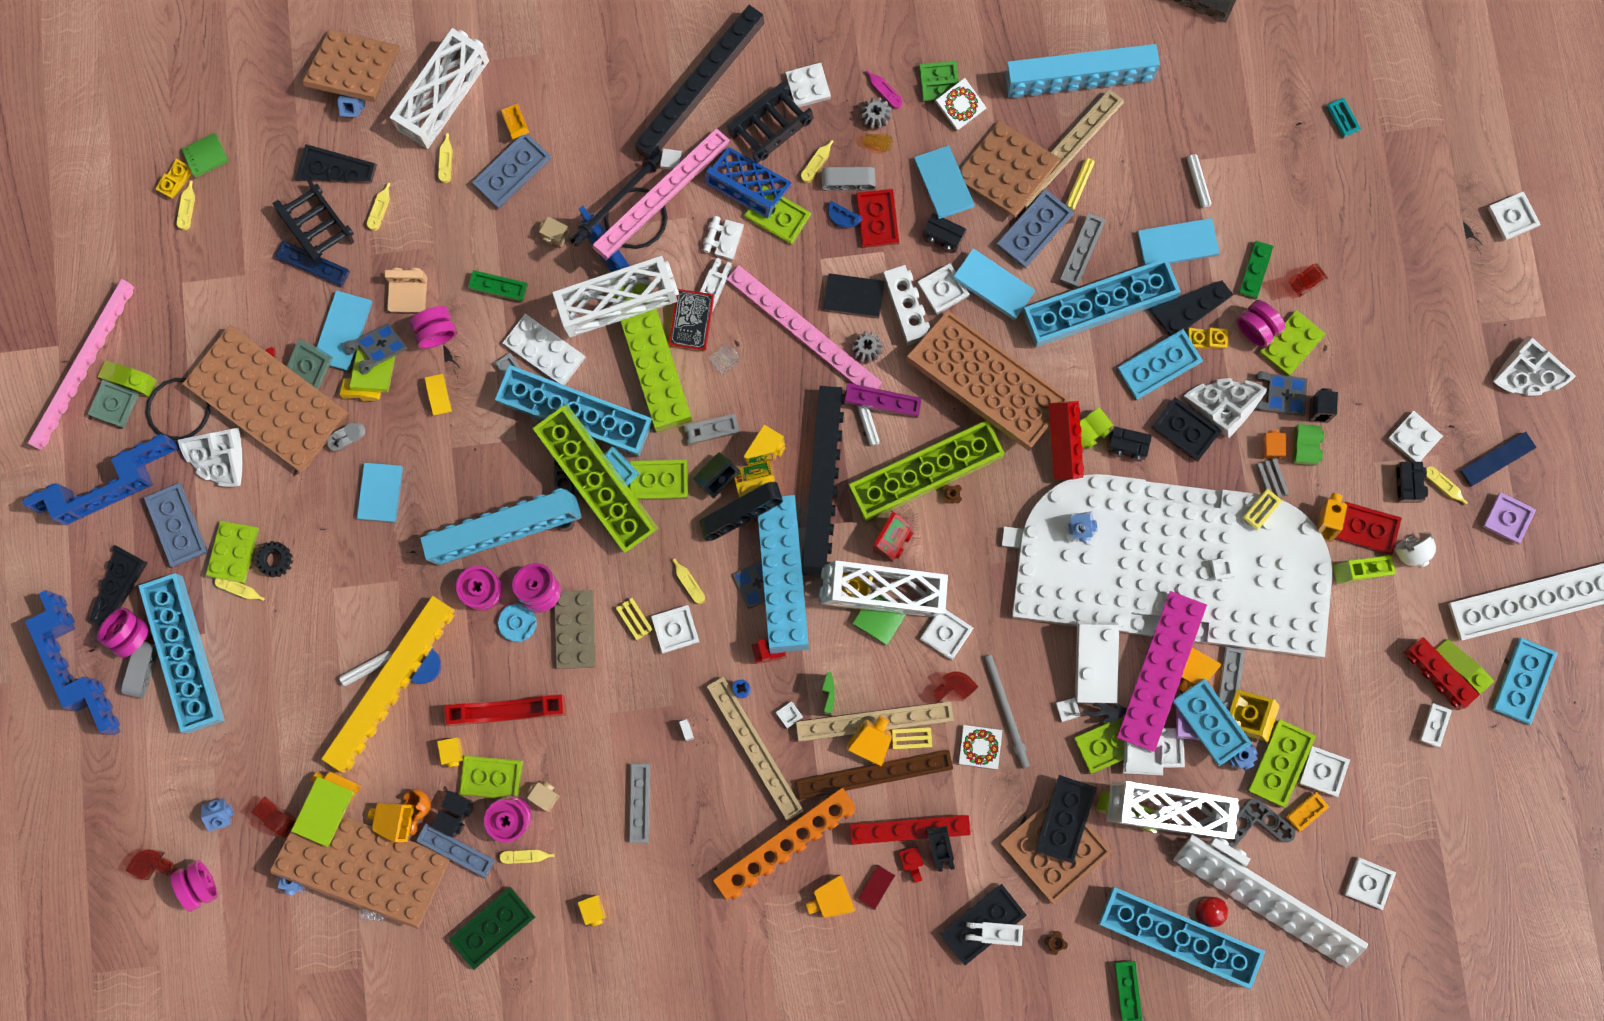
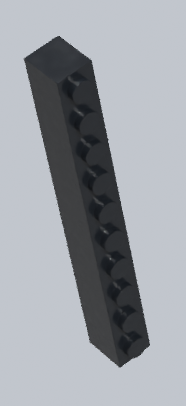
(700, 82)
(822, 480)

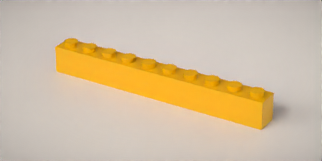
(388, 685)

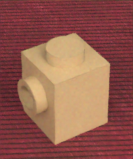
(553, 232)
(543, 795)

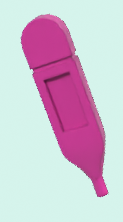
(885, 90)

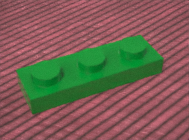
(1255, 270)
(498, 286)
(1128, 991)

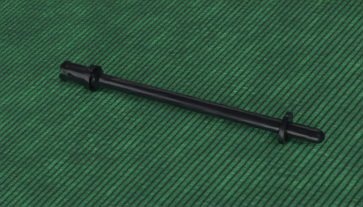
(585, 230)

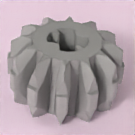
(880, 108)
(866, 339)

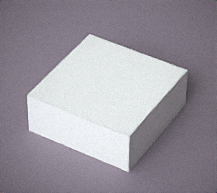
(670, 159)
(1012, 537)
(1222, 568)
(1068, 709)
(789, 714)
(686, 730)

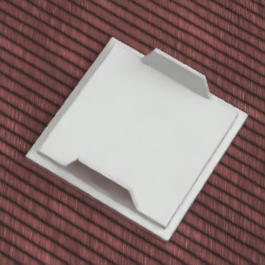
(1142, 761)

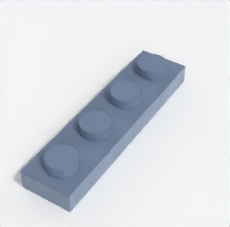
(456, 850)

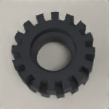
(265, 551)

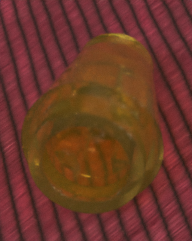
(879, 141)

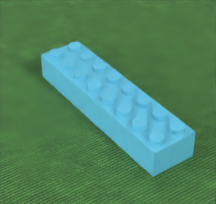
(1082, 70)
(1101, 302)
(601, 419)
(500, 527)
(783, 578)
(181, 653)
(1181, 937)

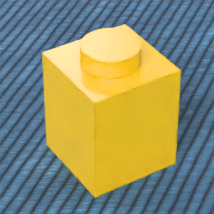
(450, 752)
(592, 911)

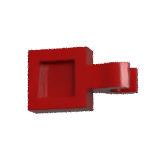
(911, 861)

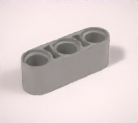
(848, 178)
(139, 670)

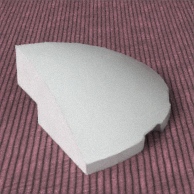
(1532, 370)
(1226, 402)
(215, 456)

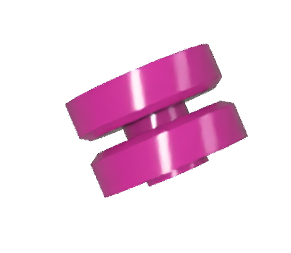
(1260, 323)
(433, 327)
(468, 585)
(536, 587)
(122, 632)
(519, 818)
(194, 885)

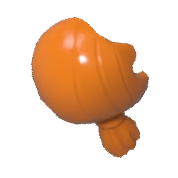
(422, 806)

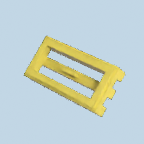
(1252, 521)
(626, 605)
(911, 738)

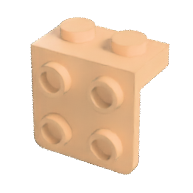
(406, 290)

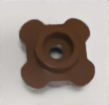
(955, 498)
(1055, 948)

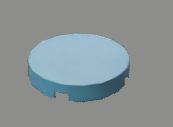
(517, 623)

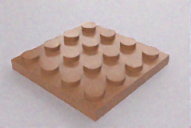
(351, 65)
(1008, 169)
(1048, 873)

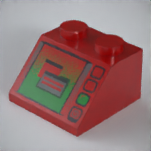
(892, 537)

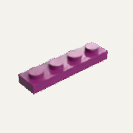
(882, 400)

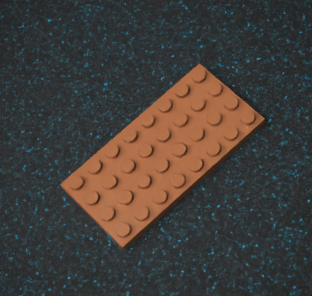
(986, 379)
(266, 398)
(366, 870)

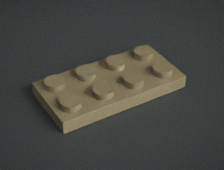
(575, 630)

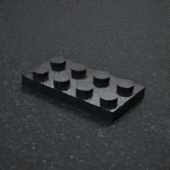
(1065, 819)
(993, 908)

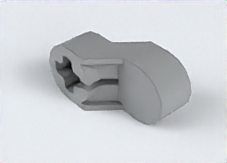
(339, 441)

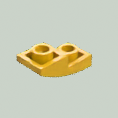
(175, 179)
(1208, 339)
(346, 392)
(438, 394)

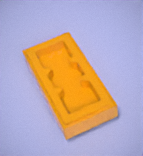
(515, 121)
(1307, 812)

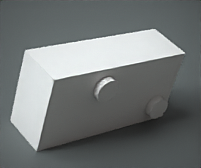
(1097, 661)

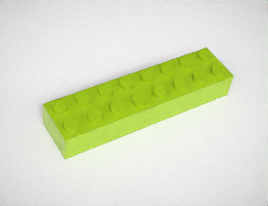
(655, 367)
(926, 471)
(595, 478)

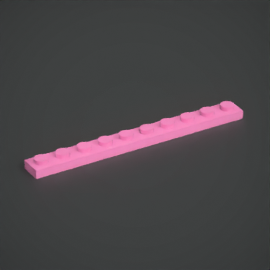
(660, 194)
(802, 329)
(81, 364)

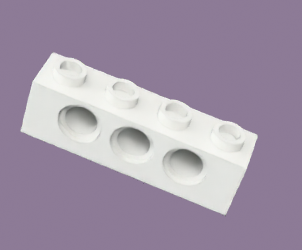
(901, 276)

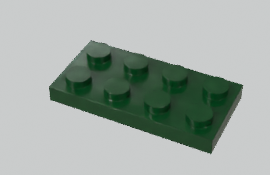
(492, 928)

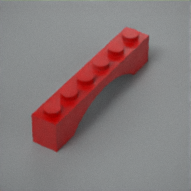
(505, 710)
(907, 829)

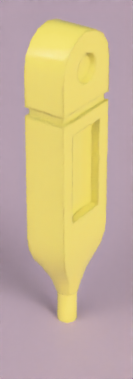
(445, 161)
(816, 163)
(186, 208)
(379, 209)
(1444, 484)
(689, 583)
(238, 589)
(524, 856)

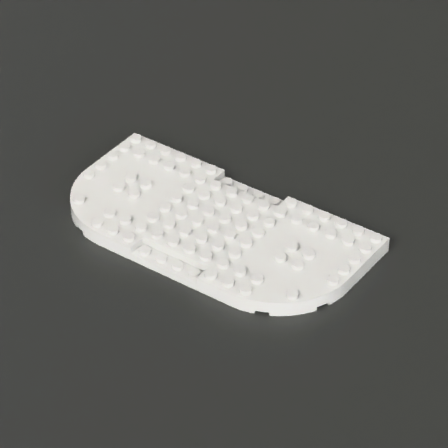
(1164, 541)

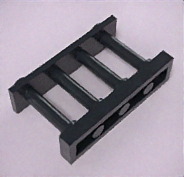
(759, 109)
(305, 238)

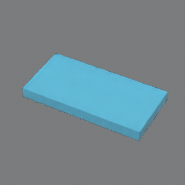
(944, 182)
(1179, 242)
(994, 284)
(343, 323)
(1159, 364)
(1524, 681)
(1212, 722)

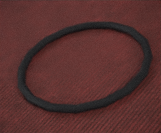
(654, 239)
(150, 419)

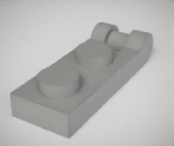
(712, 429)

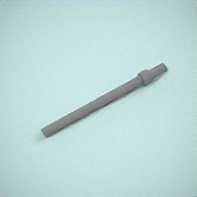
(1019, 748)

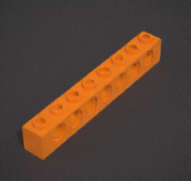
(724, 880)

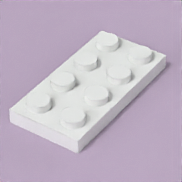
(544, 350)

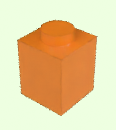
(1274, 445)

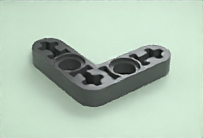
(1252, 817)

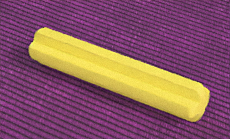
(1080, 183)

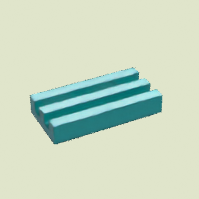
(1337, 121)

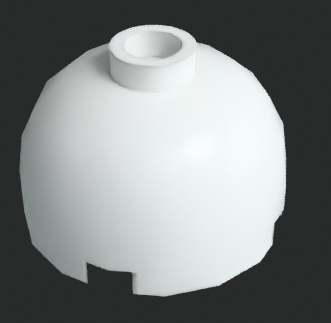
(1416, 550)

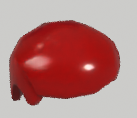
(1212, 911)

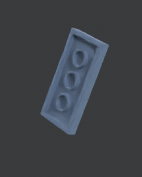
(511, 170)
(1035, 229)
(176, 525)

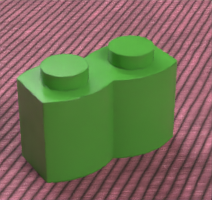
(1307, 445)

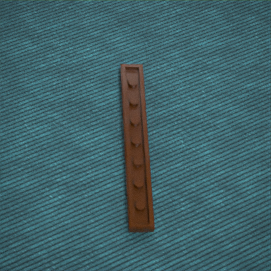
(874, 774)

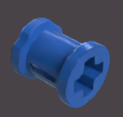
(741, 682)

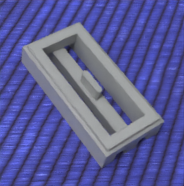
(1279, 476)

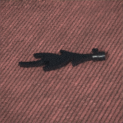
(1112, 713)

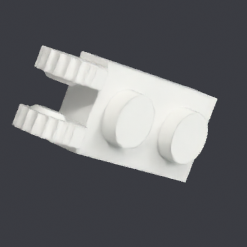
(715, 281)
(997, 933)

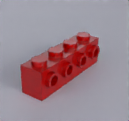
(1066, 440)
(1441, 673)

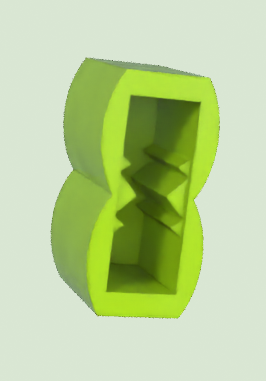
(1093, 427)

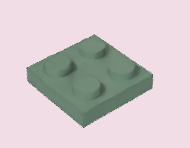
(309, 363)
(113, 404)

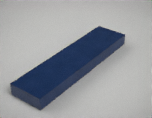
(300, 259)
(1498, 459)

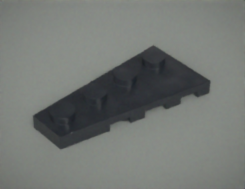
(326, 165)
(1191, 307)
(120, 579)

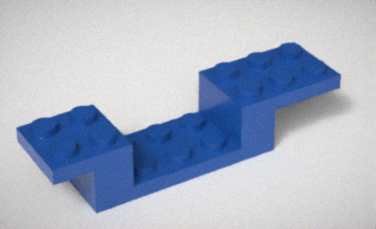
(132, 479)
(71, 693)

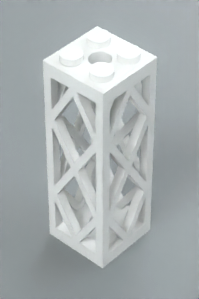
(476, 58)
(610, 284)
(833, 595)
(1222, 817)

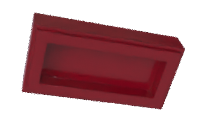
(876, 887)

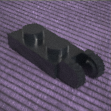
(941, 847)

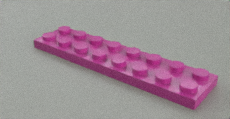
(1161, 671)

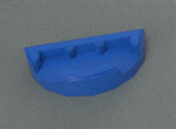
(843, 217)
(429, 669)

